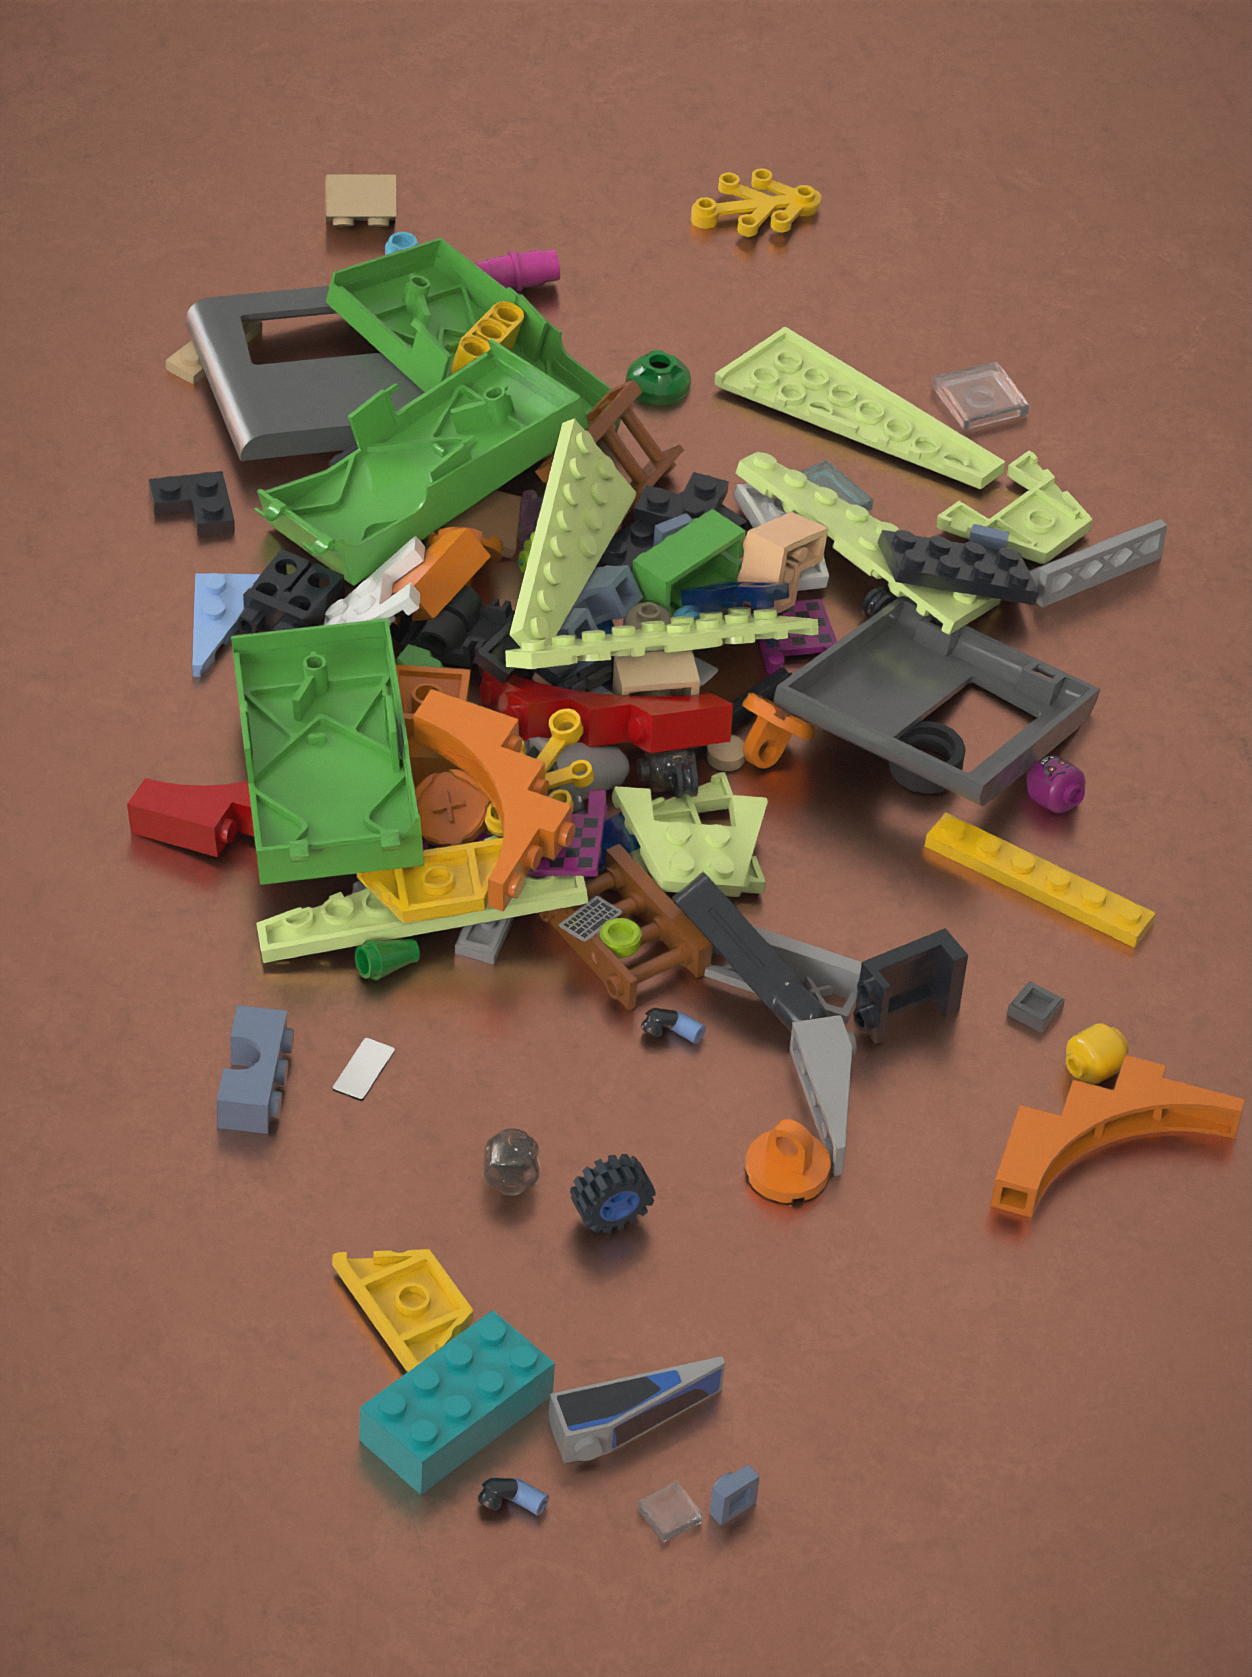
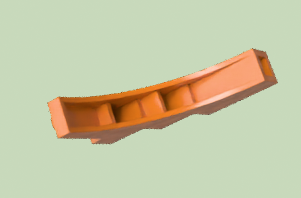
(489, 751)
(1094, 1116)

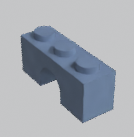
(606, 596)
(250, 1095)

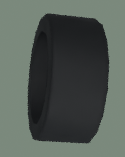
(932, 737)

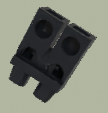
(289, 600)

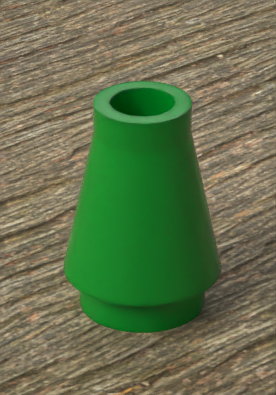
(381, 957)

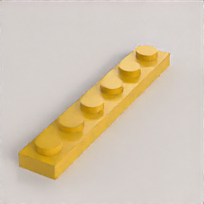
(1040, 879)

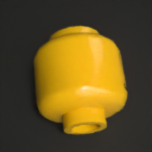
(1096, 1053)

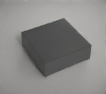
(1035, 1007)

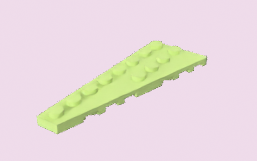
(824, 391)
(575, 525)
(856, 537)
(680, 635)
(363, 917)

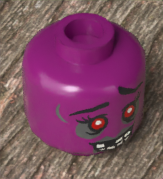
(1056, 784)

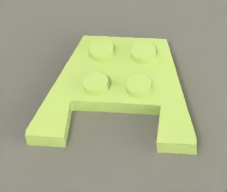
(1039, 521)
(710, 797)
(681, 851)

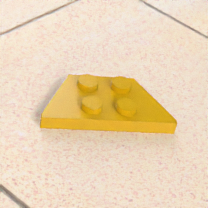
(446, 885)
(407, 1300)

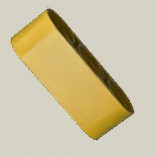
(499, 323)

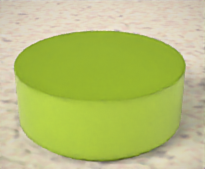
(621, 937)

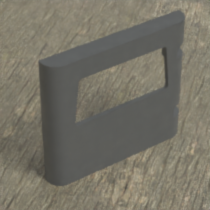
(285, 404)
(905, 667)

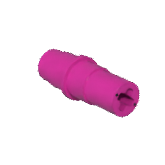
(523, 269)

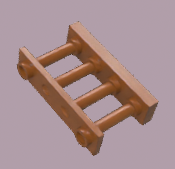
(601, 419)
(663, 922)

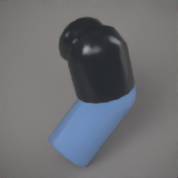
(674, 1020)
(515, 1490)

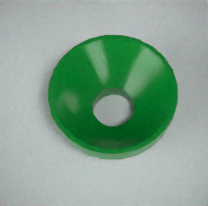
(660, 385)

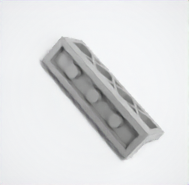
(1099, 562)
(821, 969)

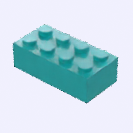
(456, 1402)

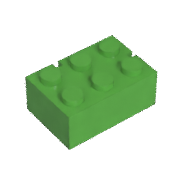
(695, 556)

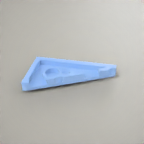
(216, 614)

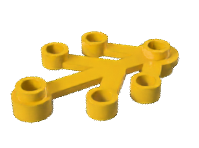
(797, 201)
(565, 731)

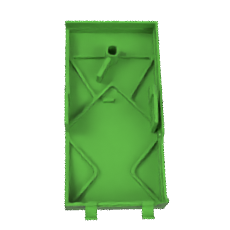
(427, 298)
(423, 461)
(326, 752)

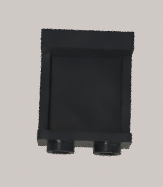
(909, 977)

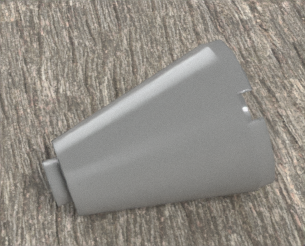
(607, 762)

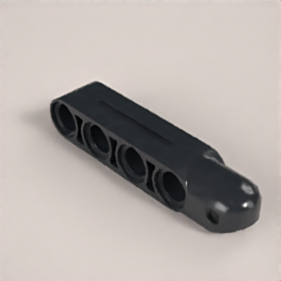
(748, 952)

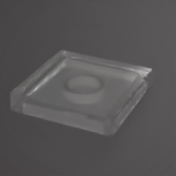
(980, 395)

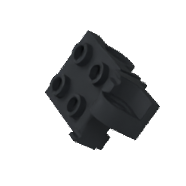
(462, 630)

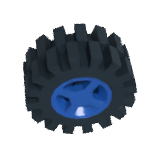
(612, 1193)

